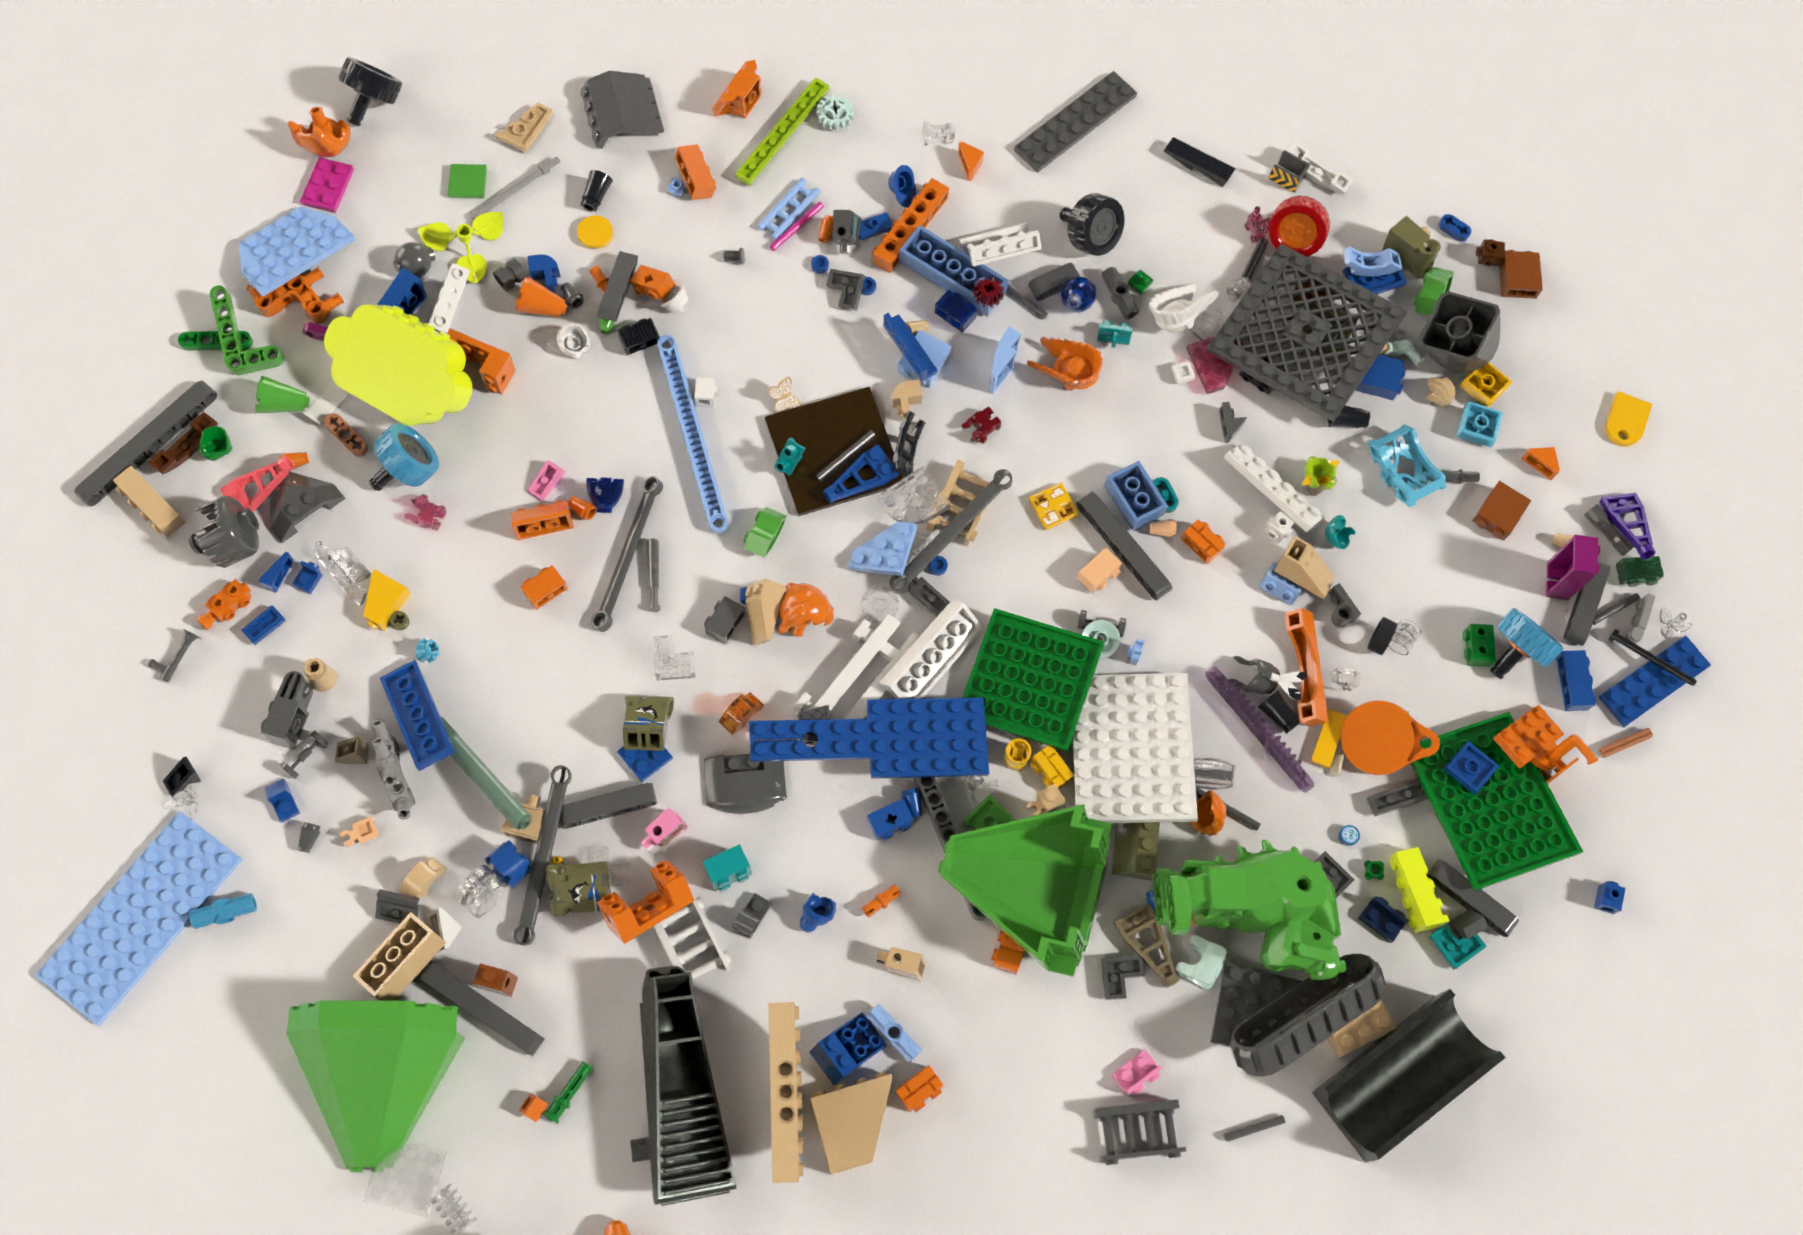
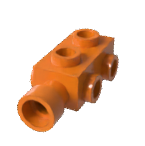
(225, 603)

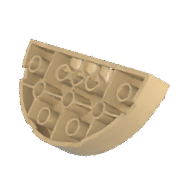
(784, 1092)

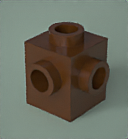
(1490, 252)

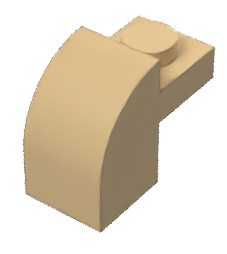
(906, 394)
(421, 877)

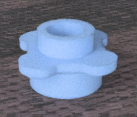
(677, 191)

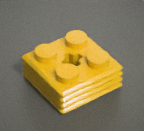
(1483, 393)

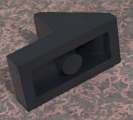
(180, 777)

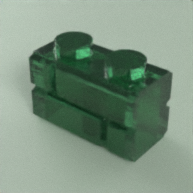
(1637, 571)

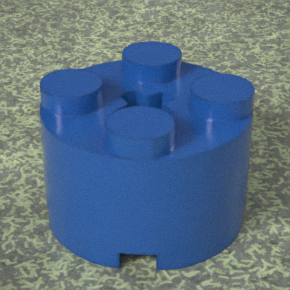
(508, 864)

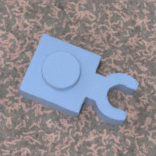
(1135, 651)

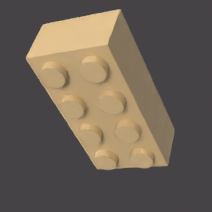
(399, 959)

